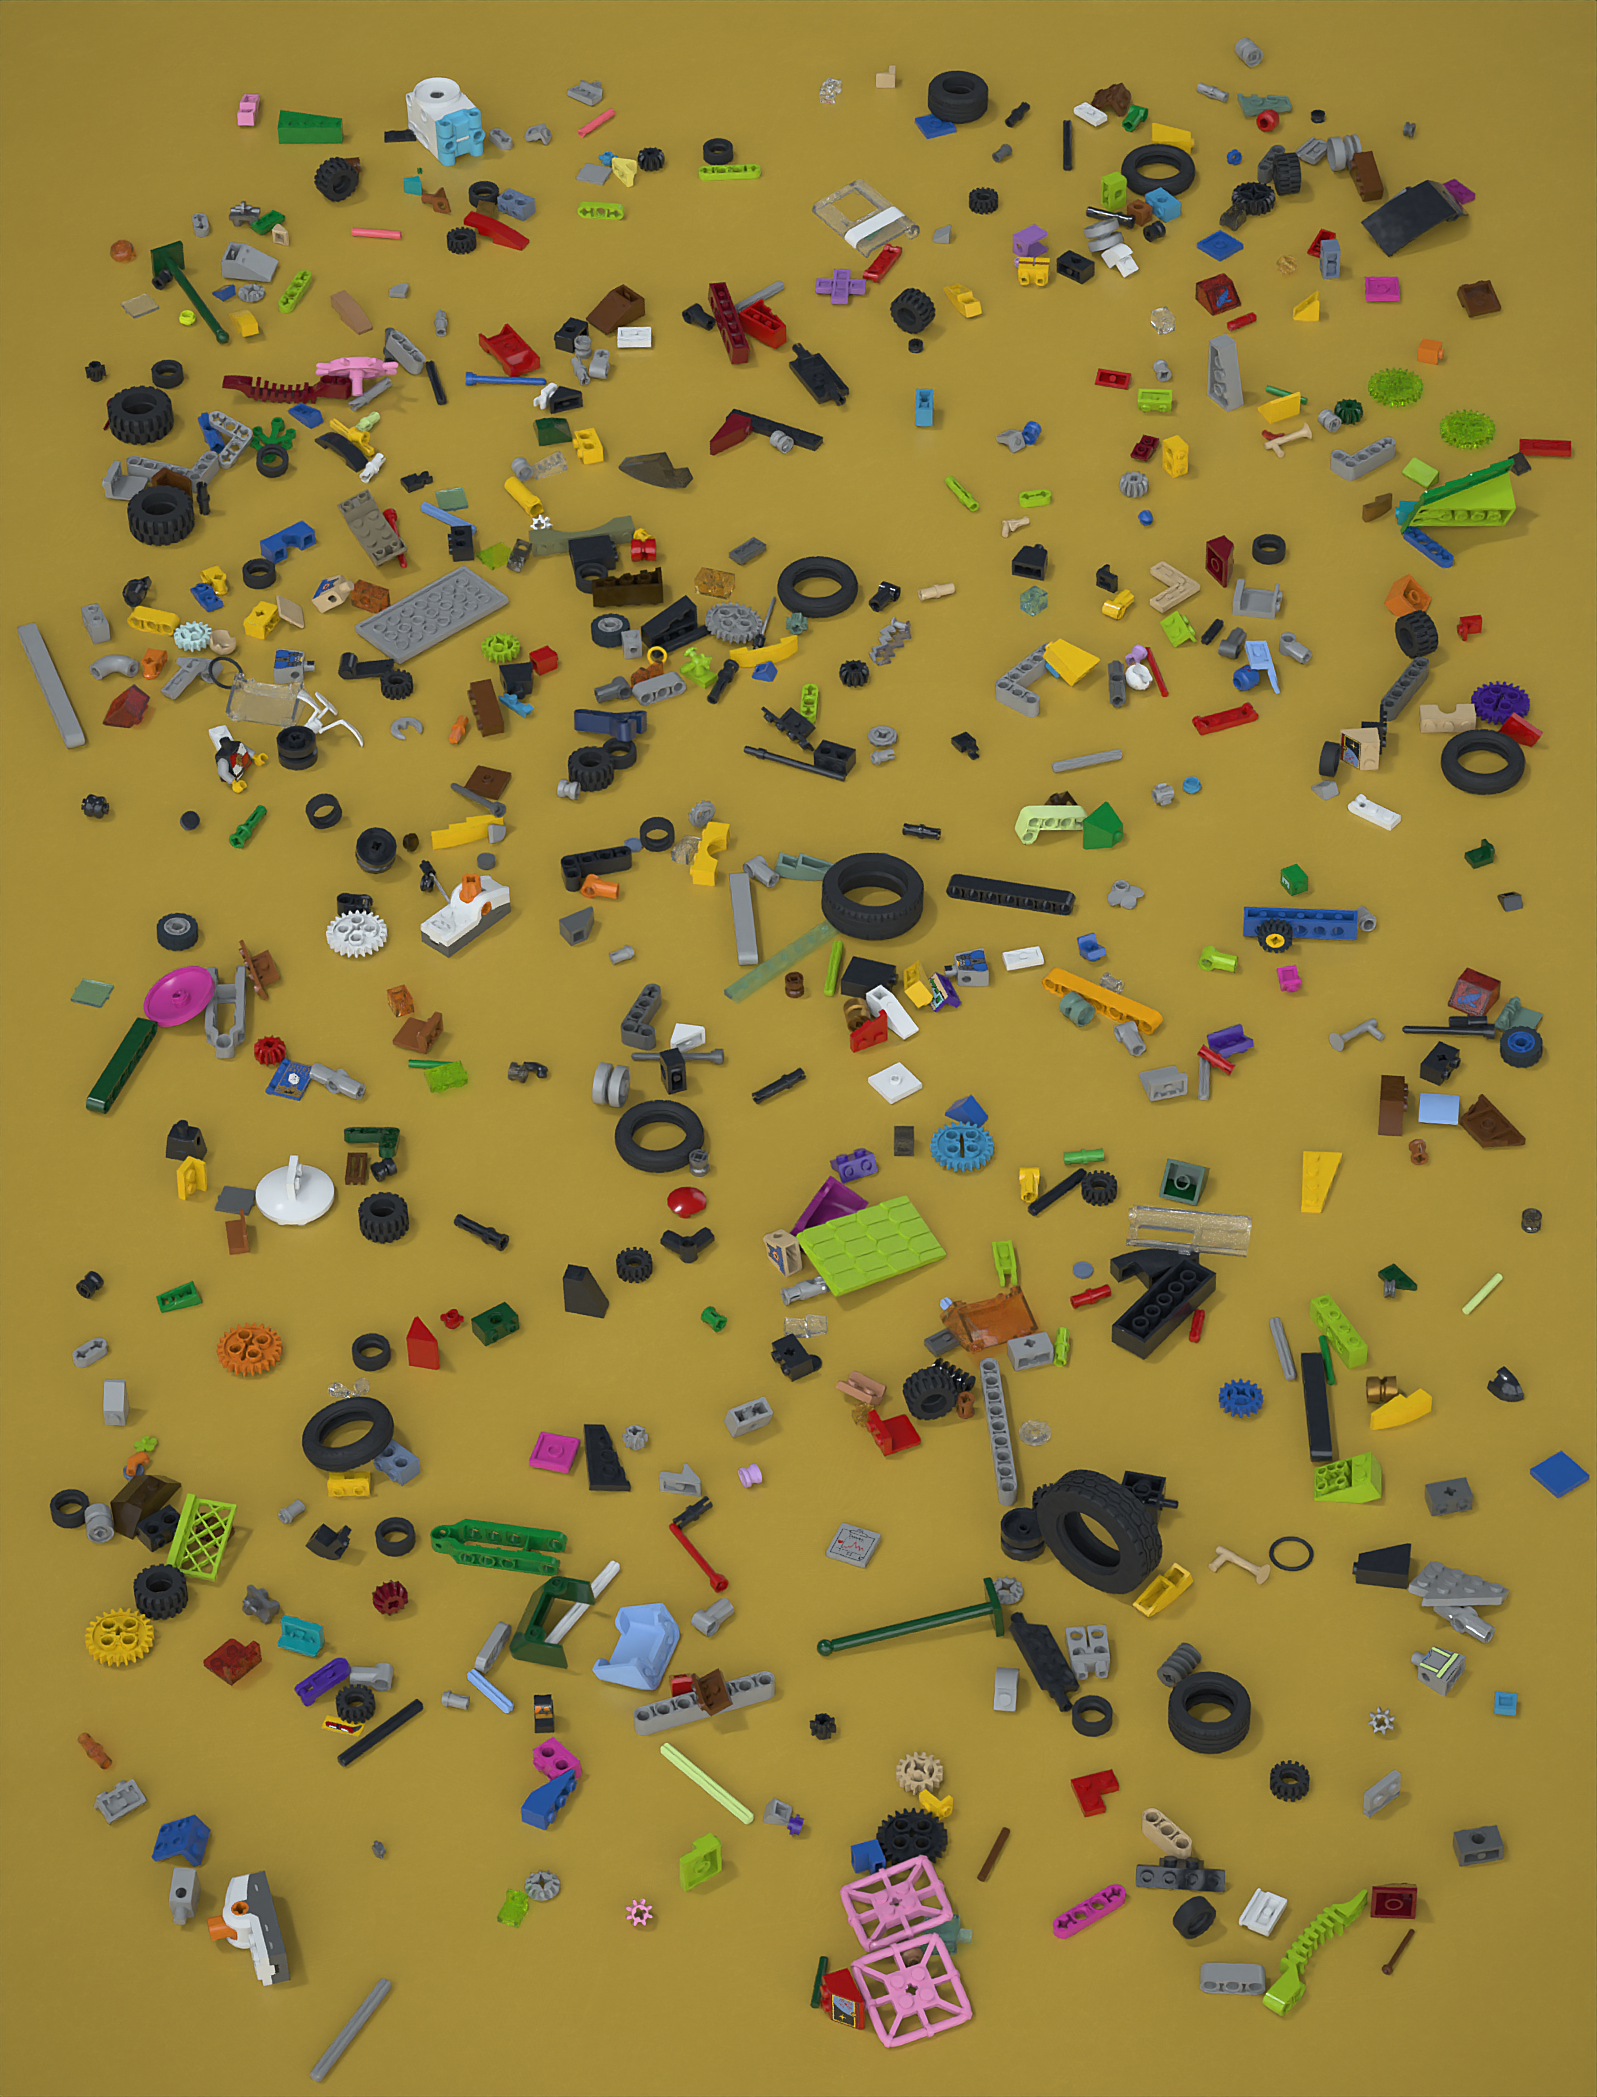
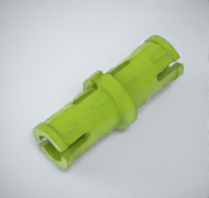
(1061, 1346)

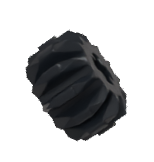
(650, 159)
(854, 673)

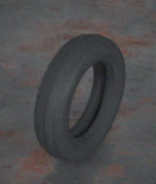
(1158, 154)
(817, 567)
(1478, 782)
(658, 1111)
(354, 1454)

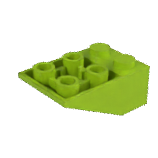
(1349, 1480)

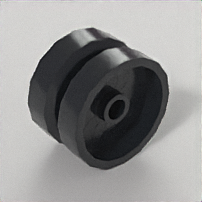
(297, 748)
(375, 850)
(1021, 1535)

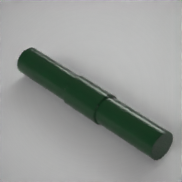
(816, 1996)

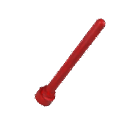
(391, 517)
(717, 1581)

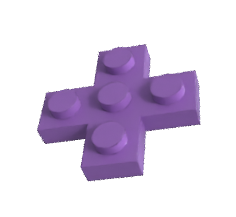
(840, 286)

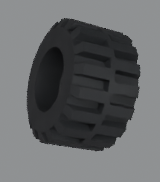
(1286, 173)
(336, 179)
(912, 310)
(1416, 634)
(591, 768)
(383, 1217)
(930, 1393)
(164, 1603)

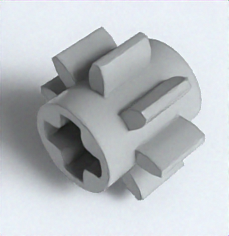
(1162, 794)
(635, 1437)
(1376, 1717)

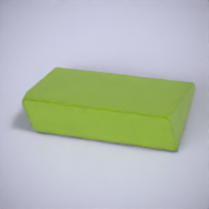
(1421, 473)

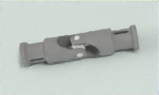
(804, 1290)

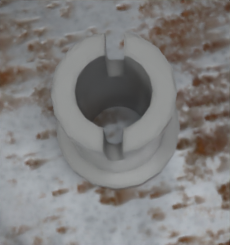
(878, 757)
(622, 954)
(287, 1514)
(455, 1700)

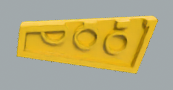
(1317, 1178)

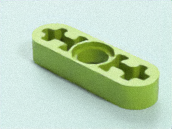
(596, 215)
(805, 698)

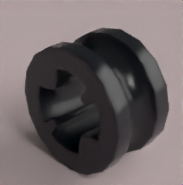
(1318, 116)
(915, 345)
(427, 883)

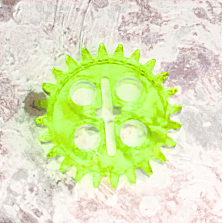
(1395, 387)
(1467, 429)

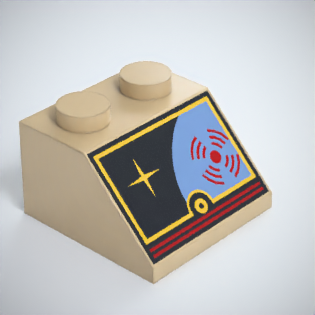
(1360, 748)

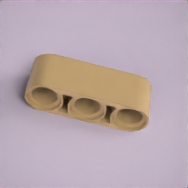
(1166, 1834)

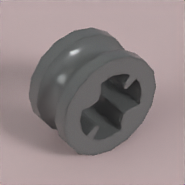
(1409, 129)
(1389, 1288)

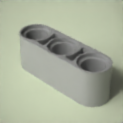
(405, 352)
(659, 688)
(1232, 1978)

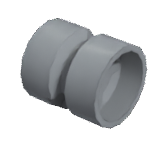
(1248, 52)
(99, 1523)

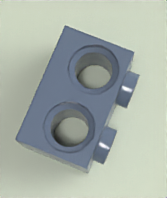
(516, 204)
(1330, 259)
(397, 1463)

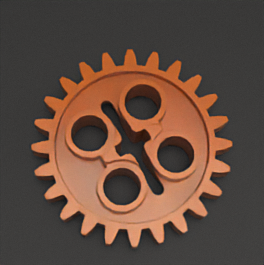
(249, 1349)

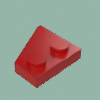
(1520, 730)
(870, 1033)

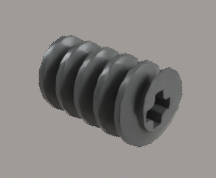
(1179, 1665)

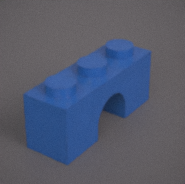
(297, 535)

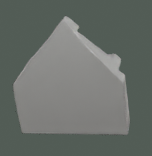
(587, 92)

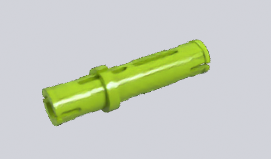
(964, 496)

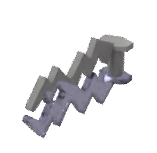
(903, 634)

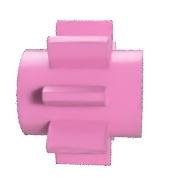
(632, 1910)

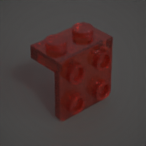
(233, 1660)

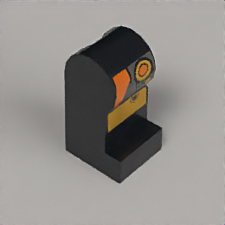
(543, 1713)

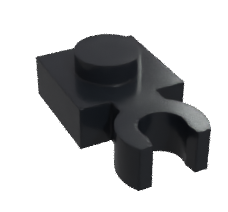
(415, 482)

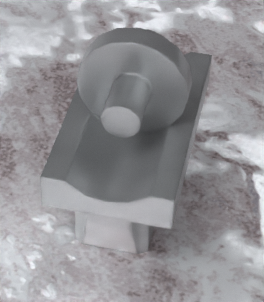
(244, 213)
(257, 1603)

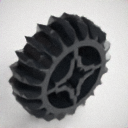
(1257, 197)

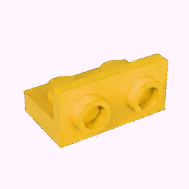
(191, 1176)
(349, 1484)

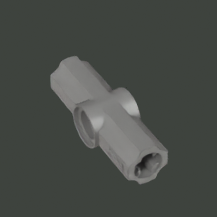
(337, 1081)
(1466, 1620)

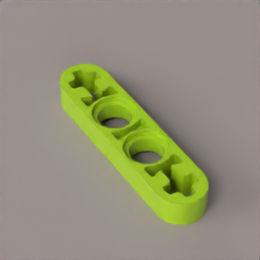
(731, 172)
(302, 281)

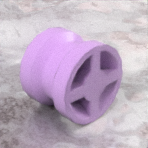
(750, 1475)

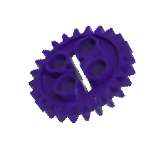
(1490, 697)

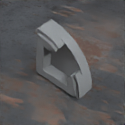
(399, 290)
(496, 833)

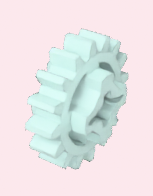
(192, 636)

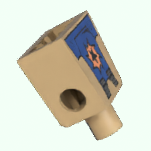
(332, 592)
(783, 1252)

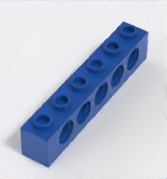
(1305, 922)

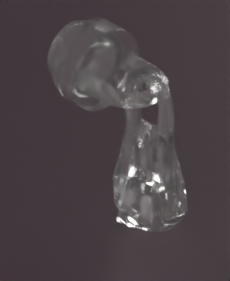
(339, 1390)

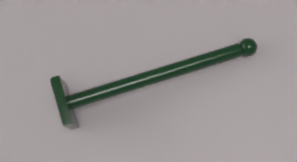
(172, 258)
(991, 1607)

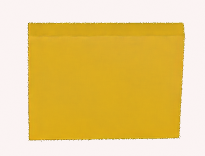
(1281, 408)

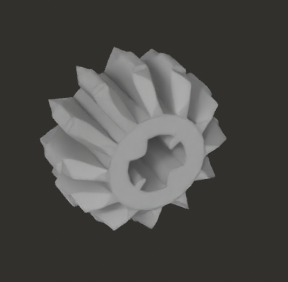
(1133, 484)

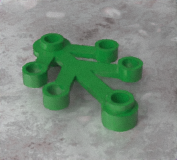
(277, 426)

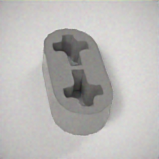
(501, 139)
(201, 228)
(90, 1352)

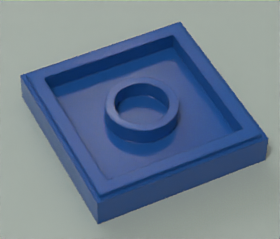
(934, 127)
(1220, 245)
(1559, 1474)

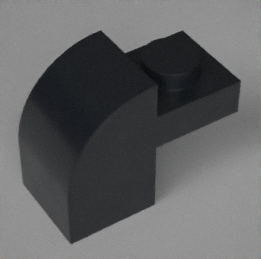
(328, 1543)

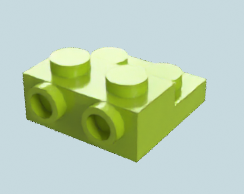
(701, 1862)

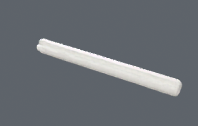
(579, 1608)

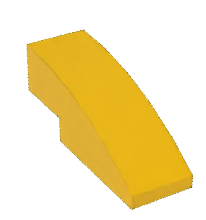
(963, 300)
(244, 322)
(1401, 1410)
(1163, 1590)

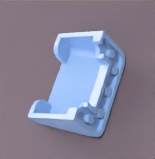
(643, 1649)

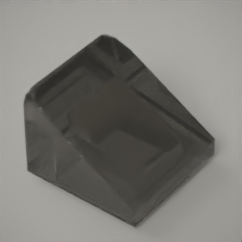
(1520, 464)

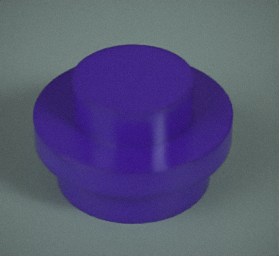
(795, 1824)

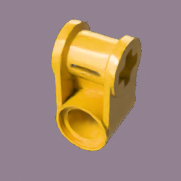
(215, 578)

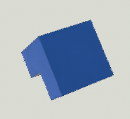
(867, 1857)

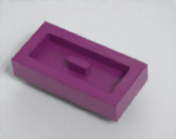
(1459, 191)

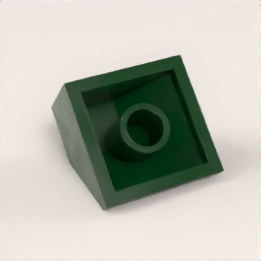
(552, 431)

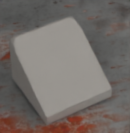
(943, 235)
(1325, 789)
(777, 1813)

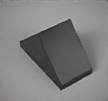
(565, 399)

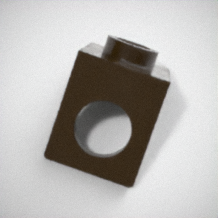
(1060, 799)

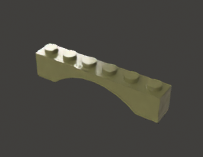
(552, 542)

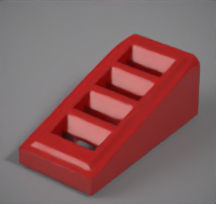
(1322, 235)

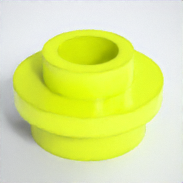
(187, 317)

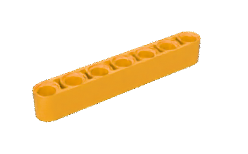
(1104, 1001)

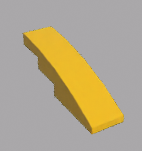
(462, 833)

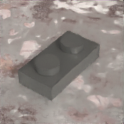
(941, 1342)

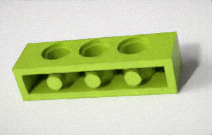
(1338, 1331)

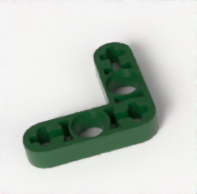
(386, 1137)

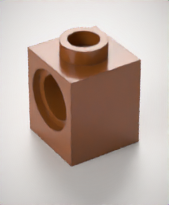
(1141, 210)

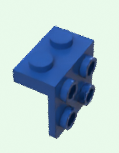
(184, 1837)

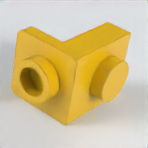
(932, 1804)

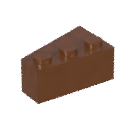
(1366, 176)
(485, 708)
(1392, 1105)

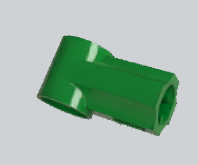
(1135, 115)

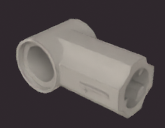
(1290, 647)
(758, 868)
(1129, 1036)
(709, 1620)
(378, 1676)

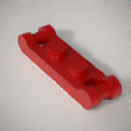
(883, 263)
(1225, 719)

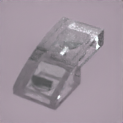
(809, 1327)

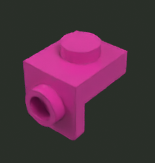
(1288, 978)

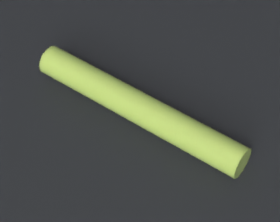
(1482, 1293)

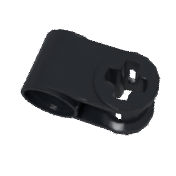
(353, 902)

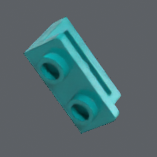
(301, 1636)

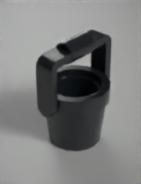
(136, 591)

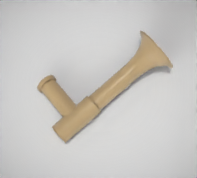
(1304, 432)
(1224, 1554)

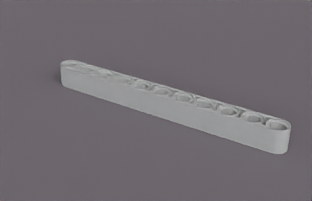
(51, 685)

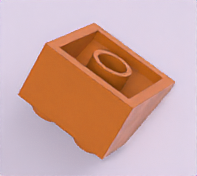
(1407, 597)

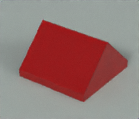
(422, 1346)

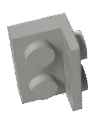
(119, 1801)

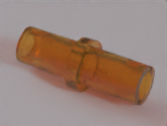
(94, 1750)

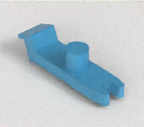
(512, 703)

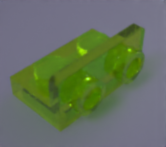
(446, 1077)

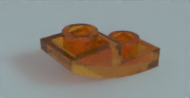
(643, 674)

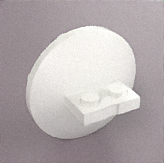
(294, 1194)

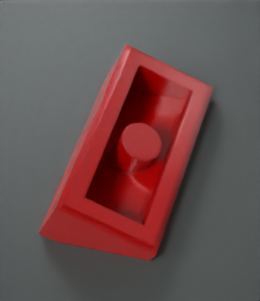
(1113, 379)

